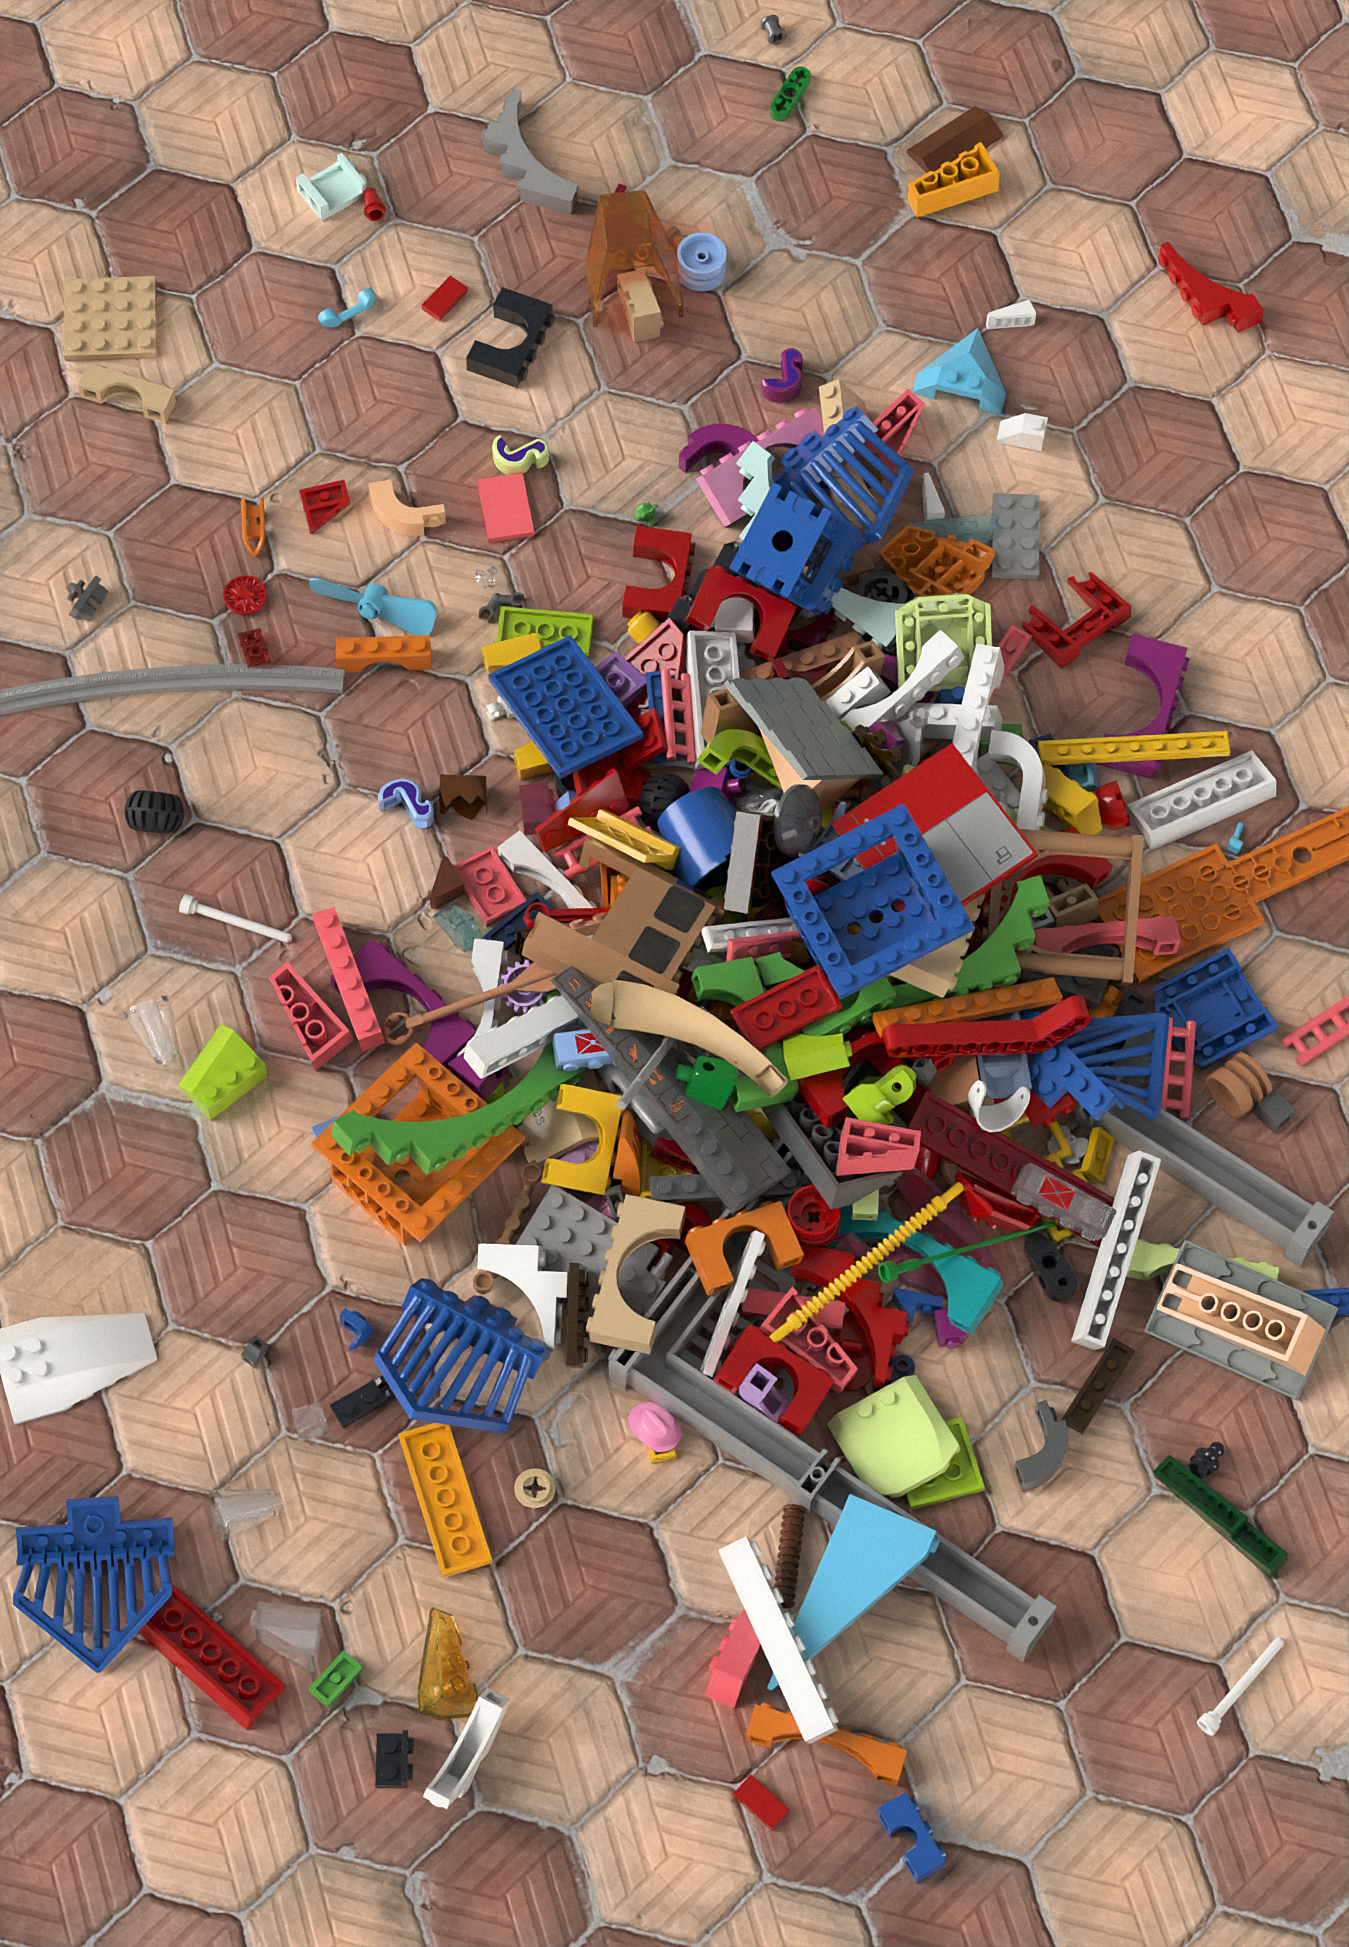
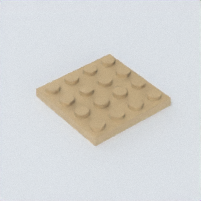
(110, 318)

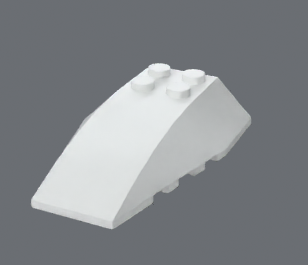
(68, 1358)

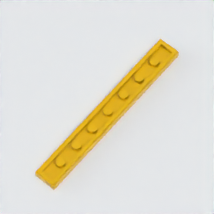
(1134, 748)

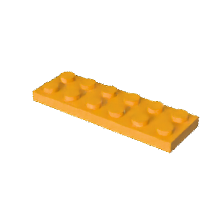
(445, 1499)

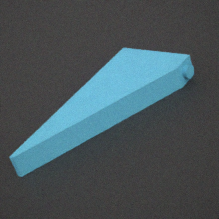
(860, 1566)

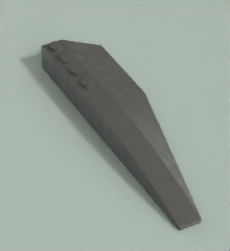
(818, 1151)

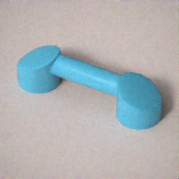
(330, 319)

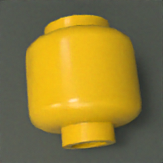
(642, 626)

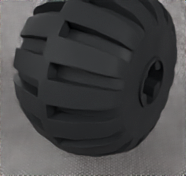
(658, 795)
(154, 811)

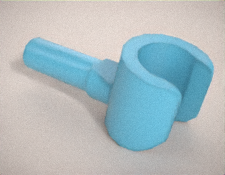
(1235, 844)

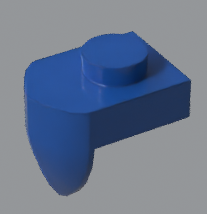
(356, 1323)

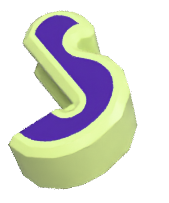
(521, 458)

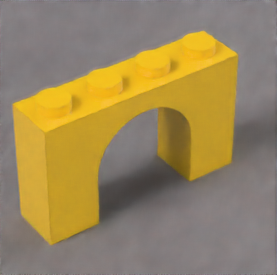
(593, 1173)

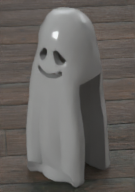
(646, 1120)

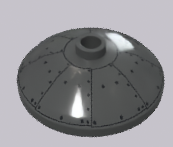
(797, 820)

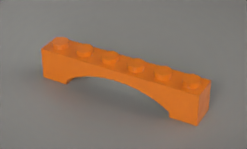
(881, 1759)

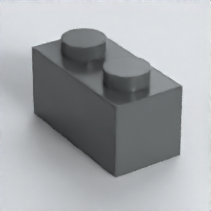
(614, 1197)

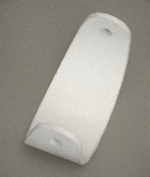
(997, 1116)

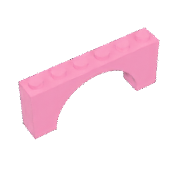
(725, 483)

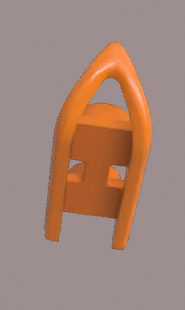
(253, 531)

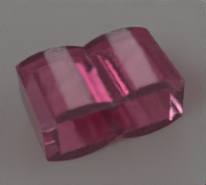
(535, 805)

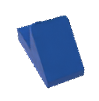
(910, 1301)

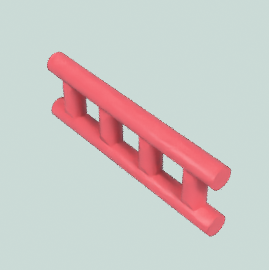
(685, 707)
(567, 850)
(1314, 1026)
(1186, 1079)

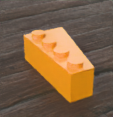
(955, 182)

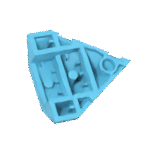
(966, 372)

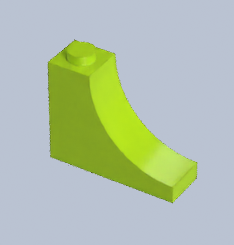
(815, 1054)

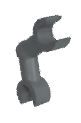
(500, 599)

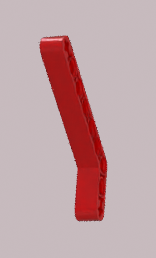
(988, 1036)

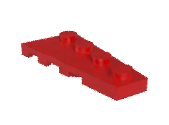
(602, 794)

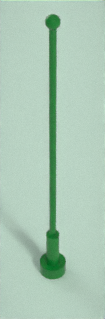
(889, 1270)

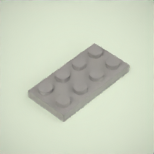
(1016, 536)

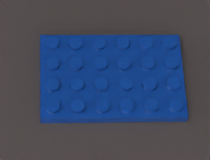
(565, 706)

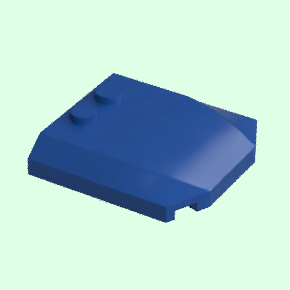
(1221, 1005)

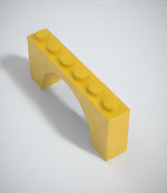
(498, 655)

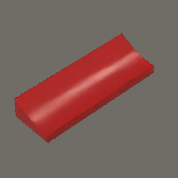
(212, 1659)

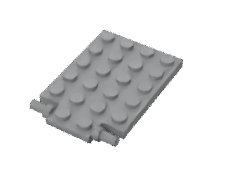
(581, 1235)

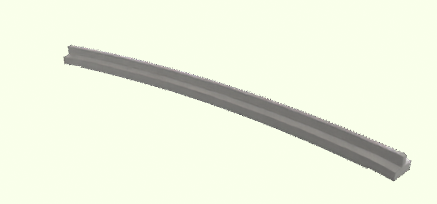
(171, 680)

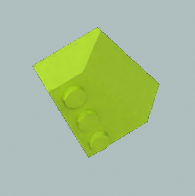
(222, 1072)

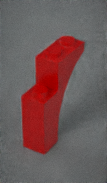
(1040, 1113)

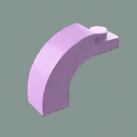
(761, 1394)

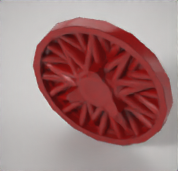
(245, 595)

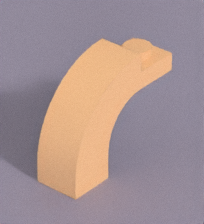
(400, 517)

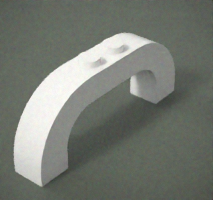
(1016, 750)

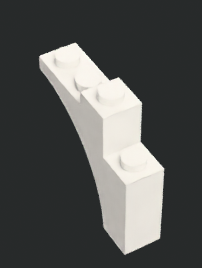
(544, 1288)
(471, 1748)

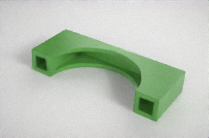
(736, 984)

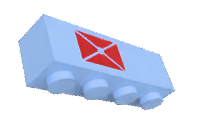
(578, 1050)

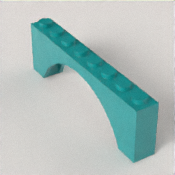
(968, 1285)

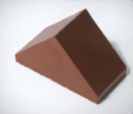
(447, 885)

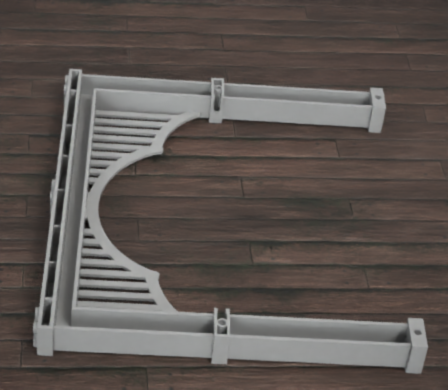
(674, 1379)

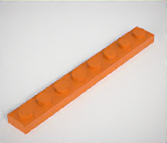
(973, 1005)

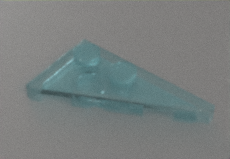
(964, 528)

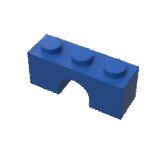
(902, 1816)

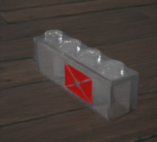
(1063, 1202)

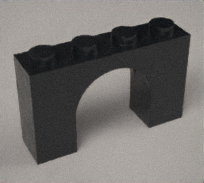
(512, 364)

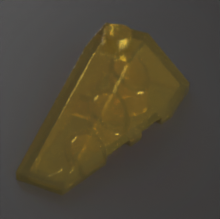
(443, 1678)

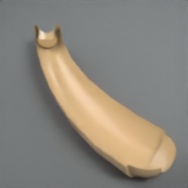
(662, 1013)

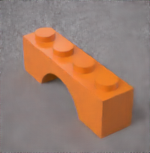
(358, 652)

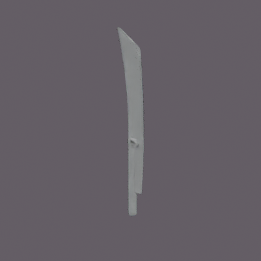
(641, 1078)

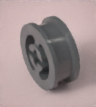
(883, 587)

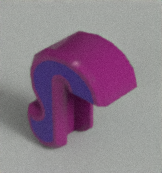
(791, 383)

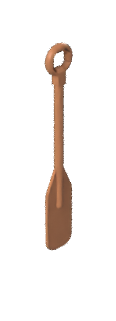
(533, 979)

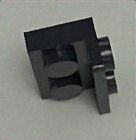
(392, 1760)

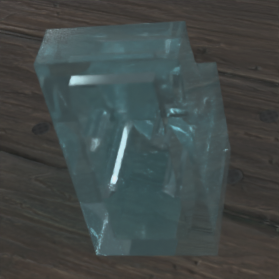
(458, 926)

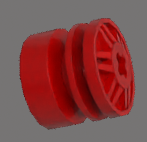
(809, 1205)

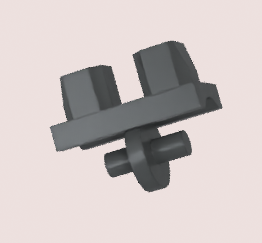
(93, 590)

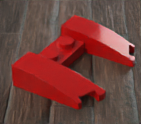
(1106, 612)

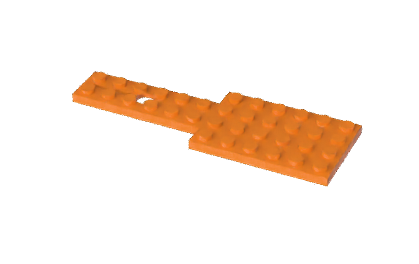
(1218, 897)

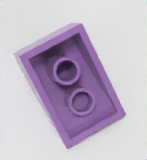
(622, 678)

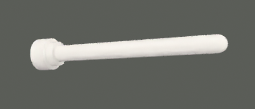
(190, 905)
(1210, 1721)

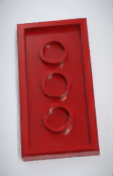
(786, 1009)

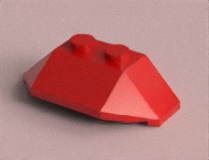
(993, 1206)

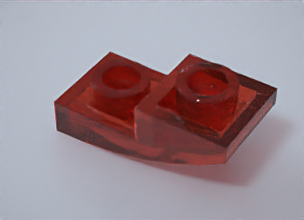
(254, 648)

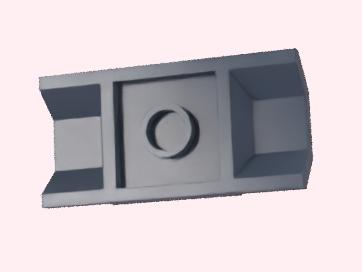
(1003, 1072)

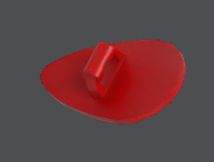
(856, 1346)

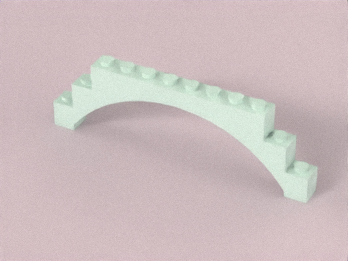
(868, 614)

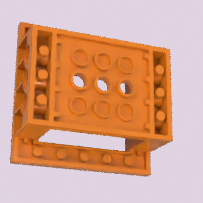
(423, 1200)

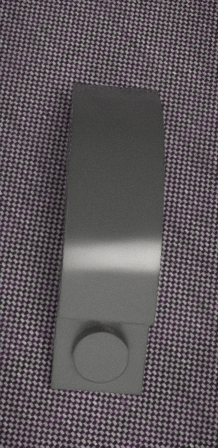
(1043, 1465)

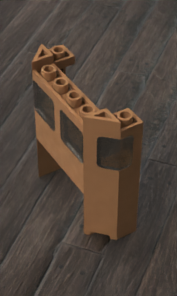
(644, 933)

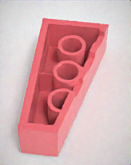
(312, 1019)
(811, 1341)

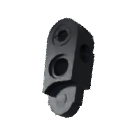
(1041, 1250)

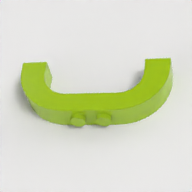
(750, 750)

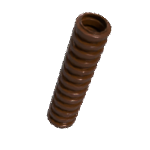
(788, 1553)

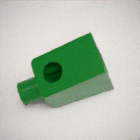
(709, 1080)

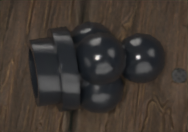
(1206, 1460)

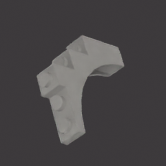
(536, 182)

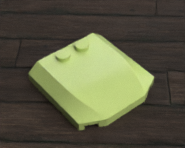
(956, 615)
(895, 1438)

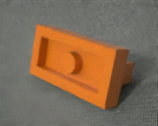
(1108, 1004)

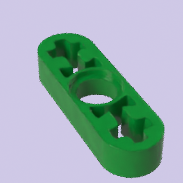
(790, 102)

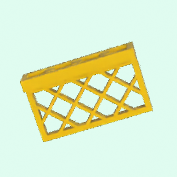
(628, 838)

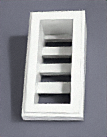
(1015, 315)
(931, 503)

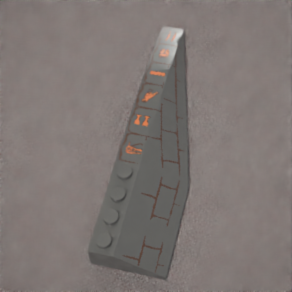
(719, 1143)

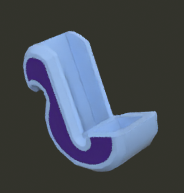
(410, 795)

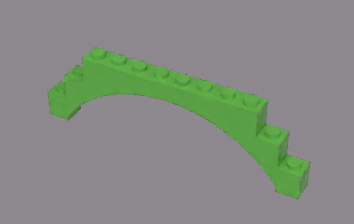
(987, 966)
(440, 1141)

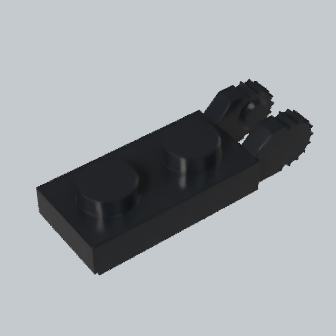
(361, 1402)

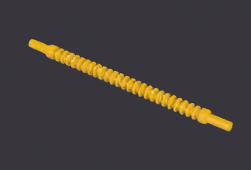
(937, 1204)

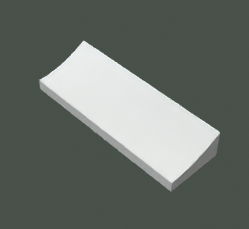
(710, 662)
(1202, 800)

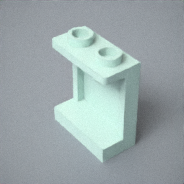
(332, 188)

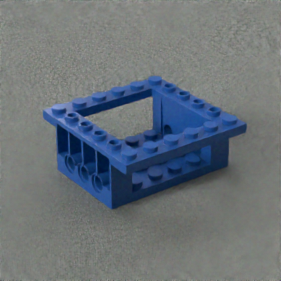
(910, 876)

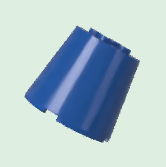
(704, 831)

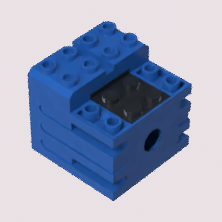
(797, 550)

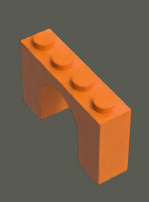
(707, 1243)

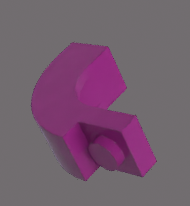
(713, 439)

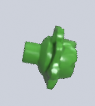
(646, 513)

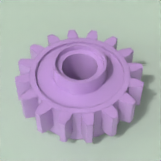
(521, 999)

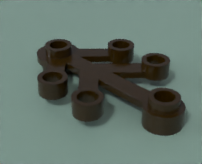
(880, 755)

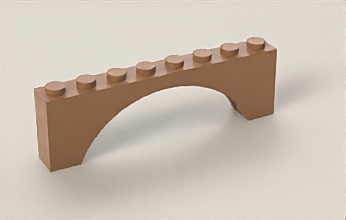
(725, 713)

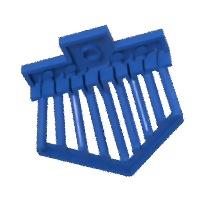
(821, 455)
(1075, 1069)
(475, 1325)
(94, 1535)

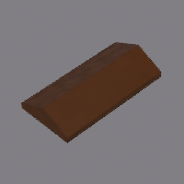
(954, 138)

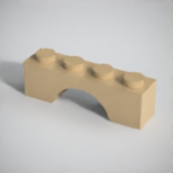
(102, 383)

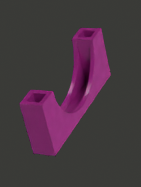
(1162, 666)
(383, 971)

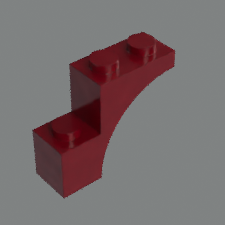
(807, 636)

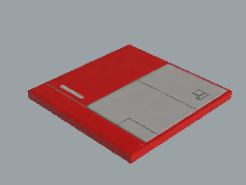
(958, 820)

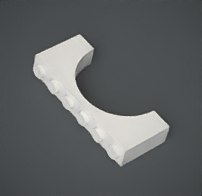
(984, 676)

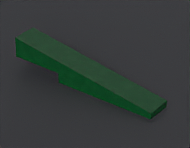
(1221, 1516)

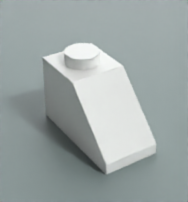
(1023, 431)

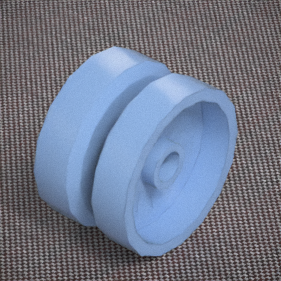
(701, 261)

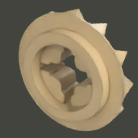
(526, 1480)

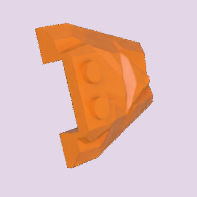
(935, 563)

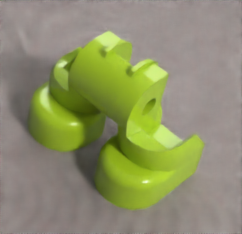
(878, 1095)

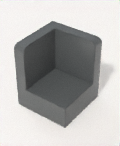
(1274, 1111)

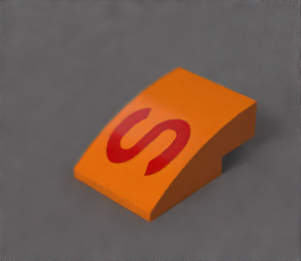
(629, 1156)

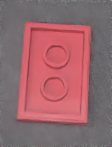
(505, 507)
(489, 886)

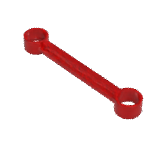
(562, 915)

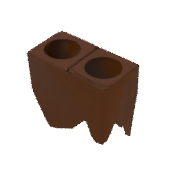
(463, 793)

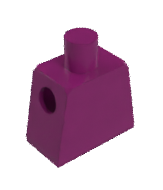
(723, 780)
(482, 1087)

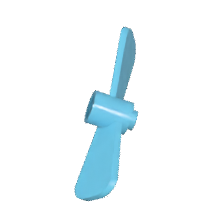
(407, 613)

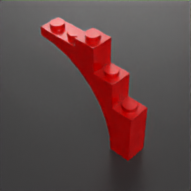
(881, 1325)

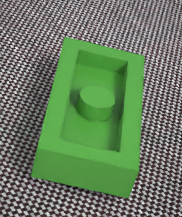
(335, 1679)

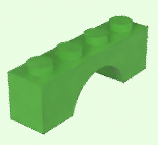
(870, 1000)

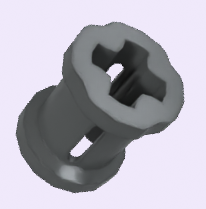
(773, 29)

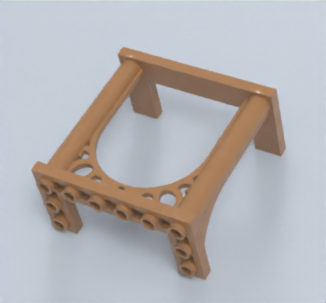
(1067, 964)

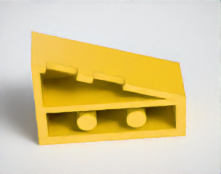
(1071, 803)

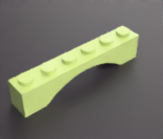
(1154, 1260)

